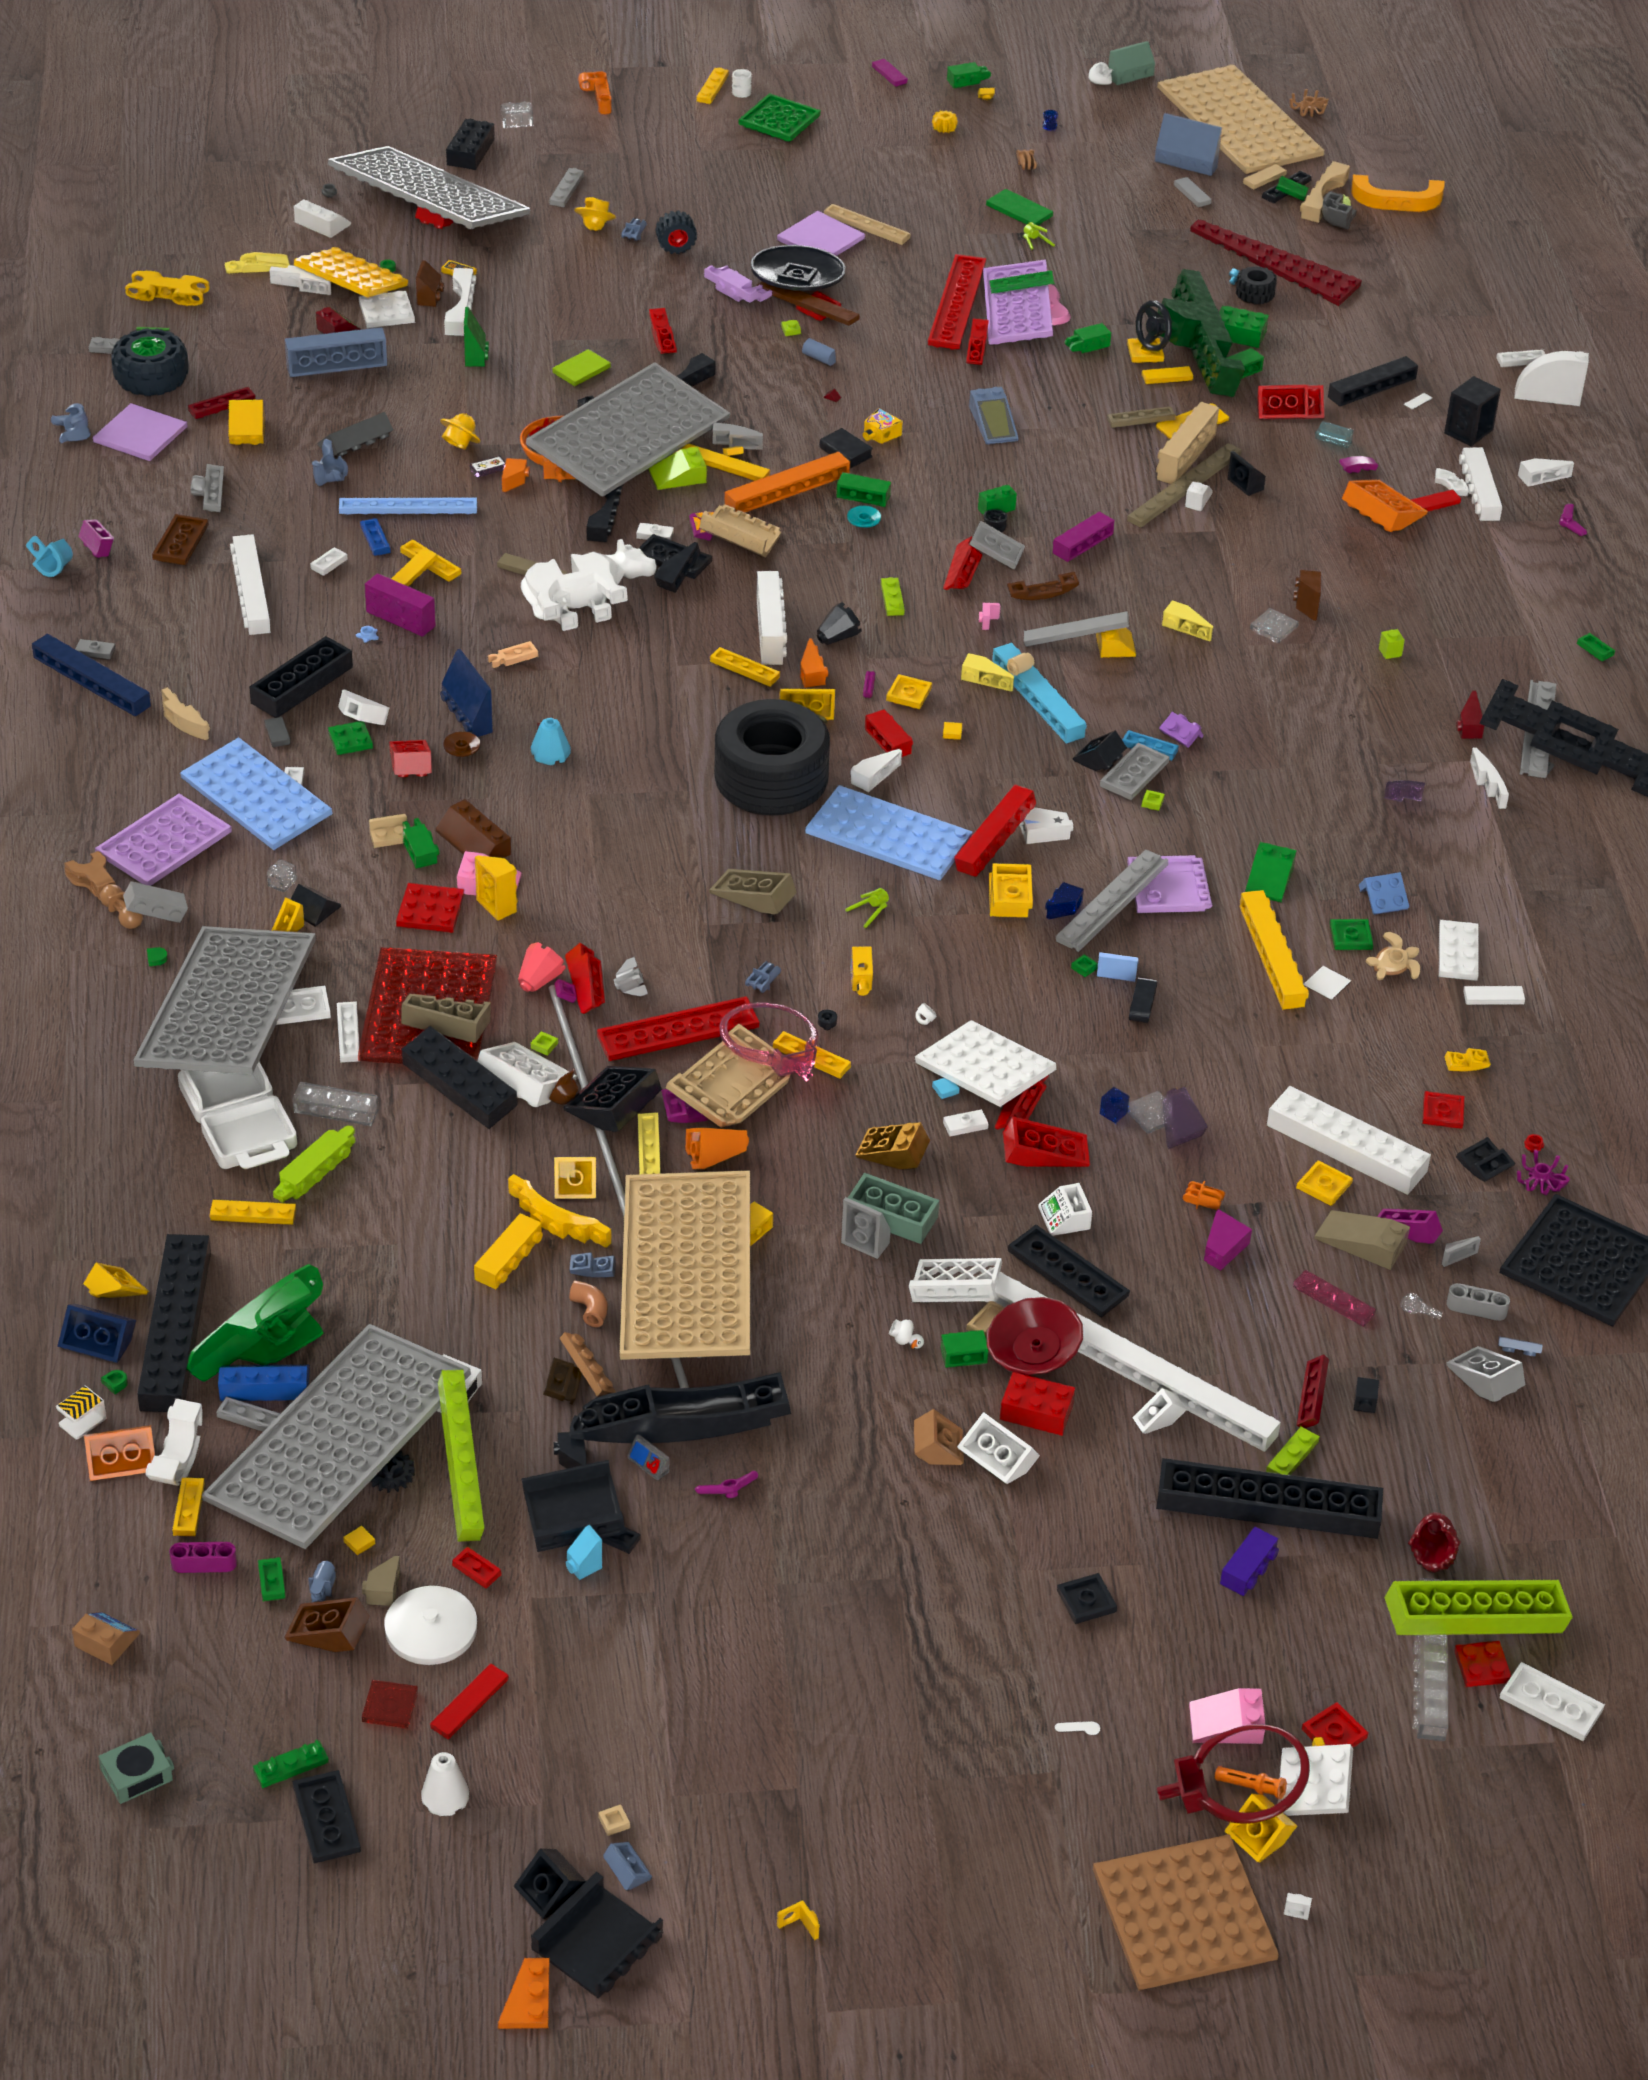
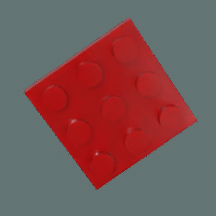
(430, 907)

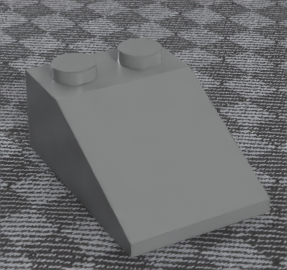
(864, 1228)
(1488, 1373)

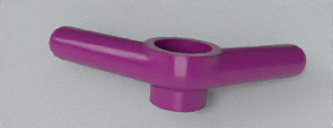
(1566, 520)
(728, 1487)

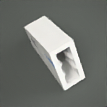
(1046, 826)

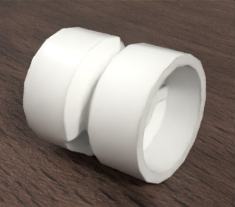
(741, 83)

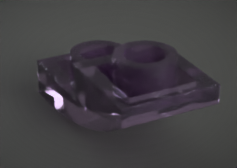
(1403, 788)

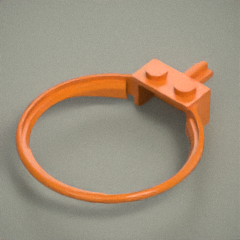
(551, 470)

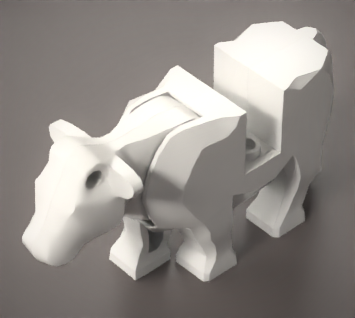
(590, 584)

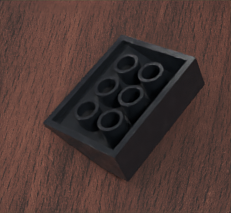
(615, 1096)

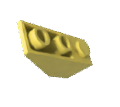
(1186, 620)
(985, 672)

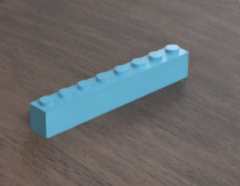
(1043, 697)

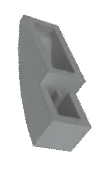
(737, 436)

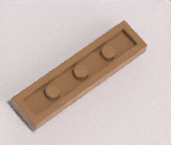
(587, 1364)

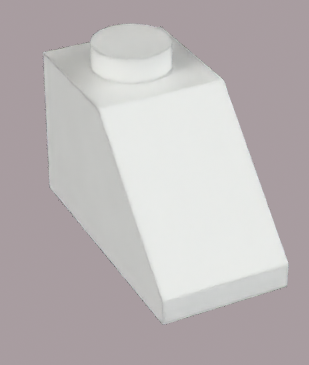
(1197, 496)
(1159, 1412)

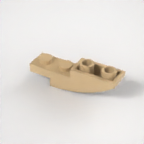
(184, 717)

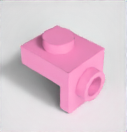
(989, 611)

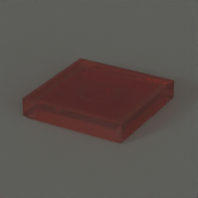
(389, 1704)

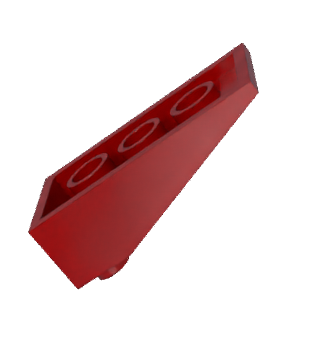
(1044, 1145)

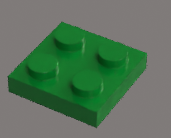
(350, 737)

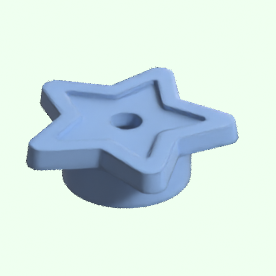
(367, 633)

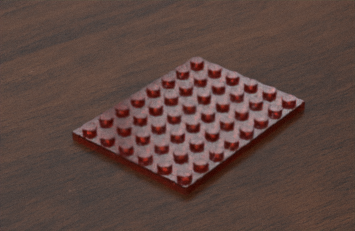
(421, 973)

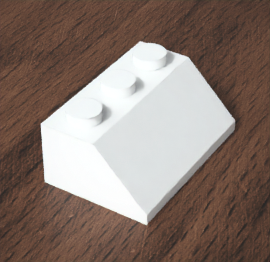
(319, 219)
(998, 1449)

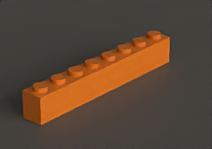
(787, 483)

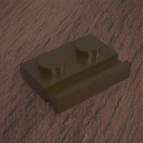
(562, 1381)

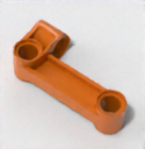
(597, 82)

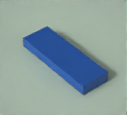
(375, 537)

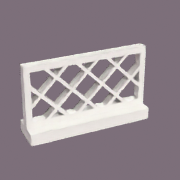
(956, 1288)

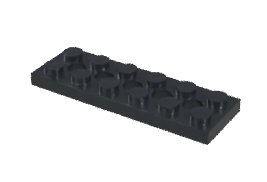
(1068, 1281)

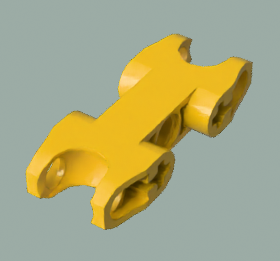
(157, 286)

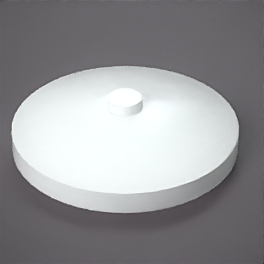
(430, 1625)

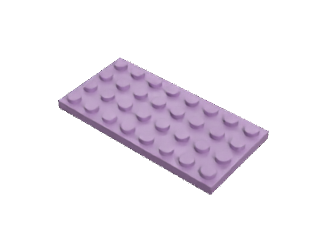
(1020, 312)

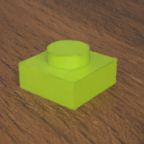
(791, 327)
(1153, 800)
(544, 1043)

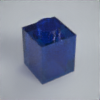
(1114, 1104)

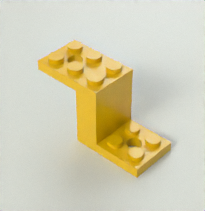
(1010, 890)

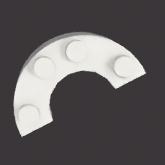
(179, 1445)

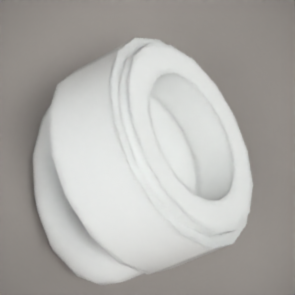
(927, 1012)

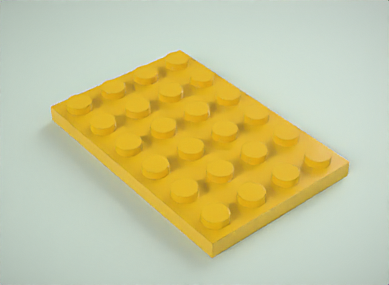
(351, 272)

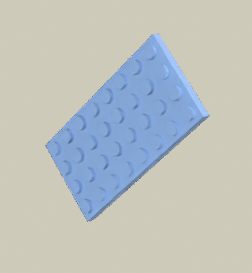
(256, 793)
(888, 832)

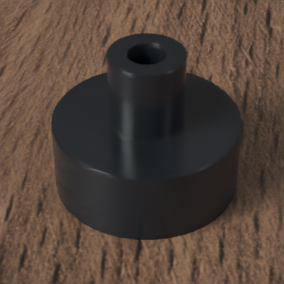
(827, 1019)

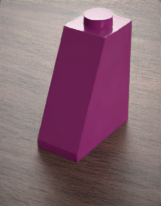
(1226, 1240)

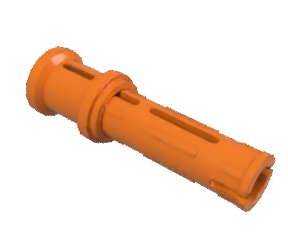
(1261, 1782)

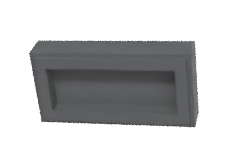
(277, 732)

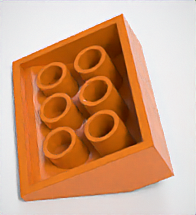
(1382, 504)

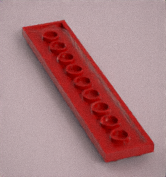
(957, 302)

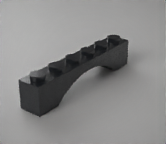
(699, 369)
(600, 524)

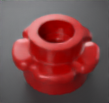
(1534, 1142)

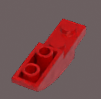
(662, 331)
(977, 341)

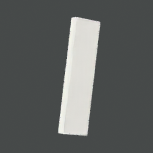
(348, 1031)

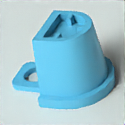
(52, 558)

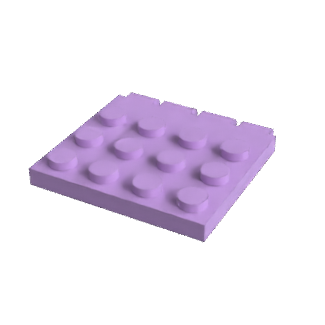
(1176, 888)

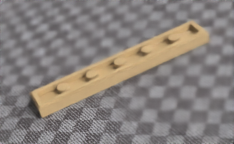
(867, 224)

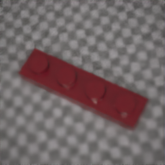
(219, 403)
(1313, 1392)

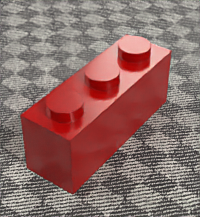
(888, 733)

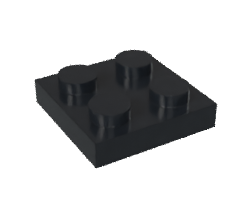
(1087, 1598)

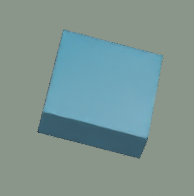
(945, 1088)

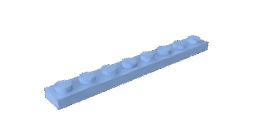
(407, 505)

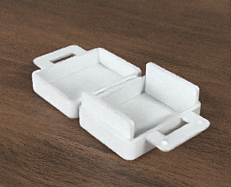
(239, 1116)

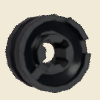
(996, 519)

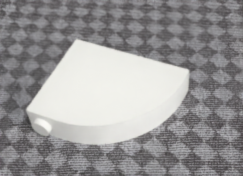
(1554, 378)

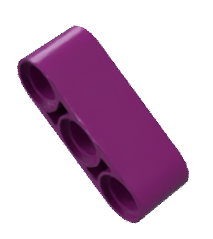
(203, 1557)

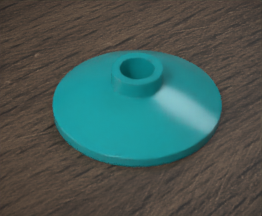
(864, 516)

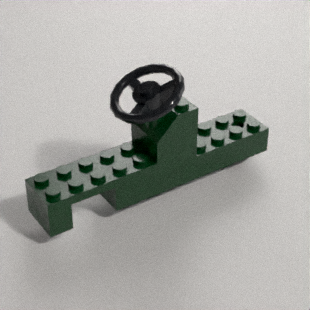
(1195, 323)

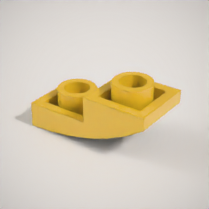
(1472, 1060)

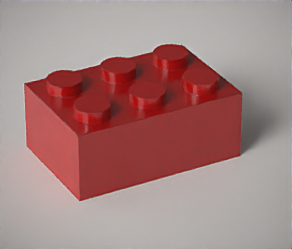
(1037, 1403)

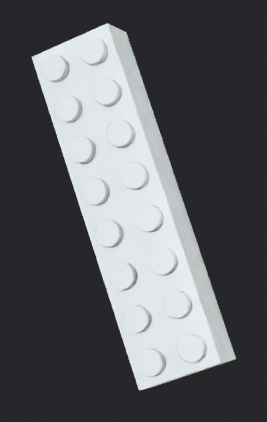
(1348, 1140)

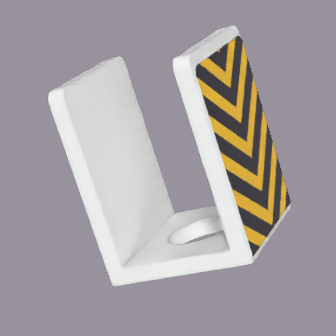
(82, 1412)

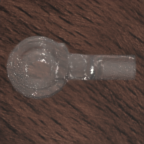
(1413, 1303)

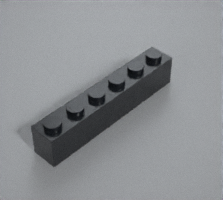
(1372, 381)

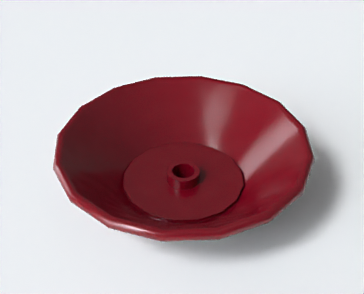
(1034, 1335)

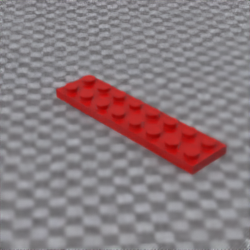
(673, 1029)

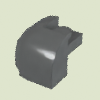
(1336, 212)

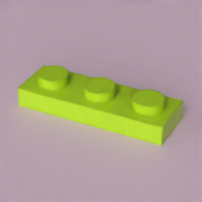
(892, 596)
(1293, 1452)

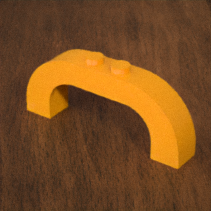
(1394, 199)

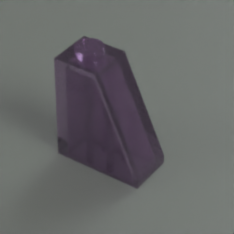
(1181, 1118)

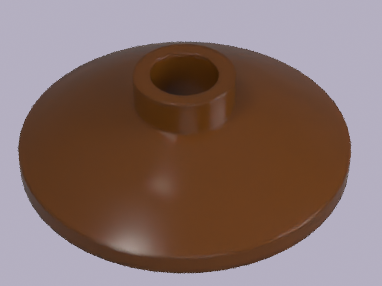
(461, 744)

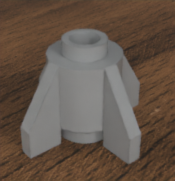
(629, 979)

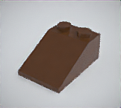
(329, 1624)

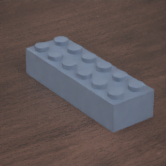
(336, 352)

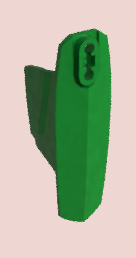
(264, 1328)

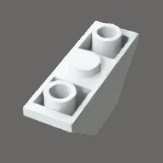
(362, 708)

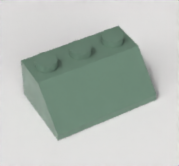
(1131, 63)

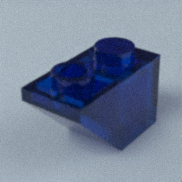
(1065, 901)

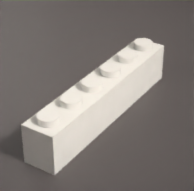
(1480, 484)

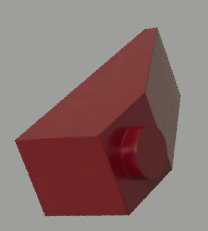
(1470, 718)

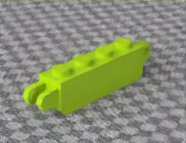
(314, 1163)

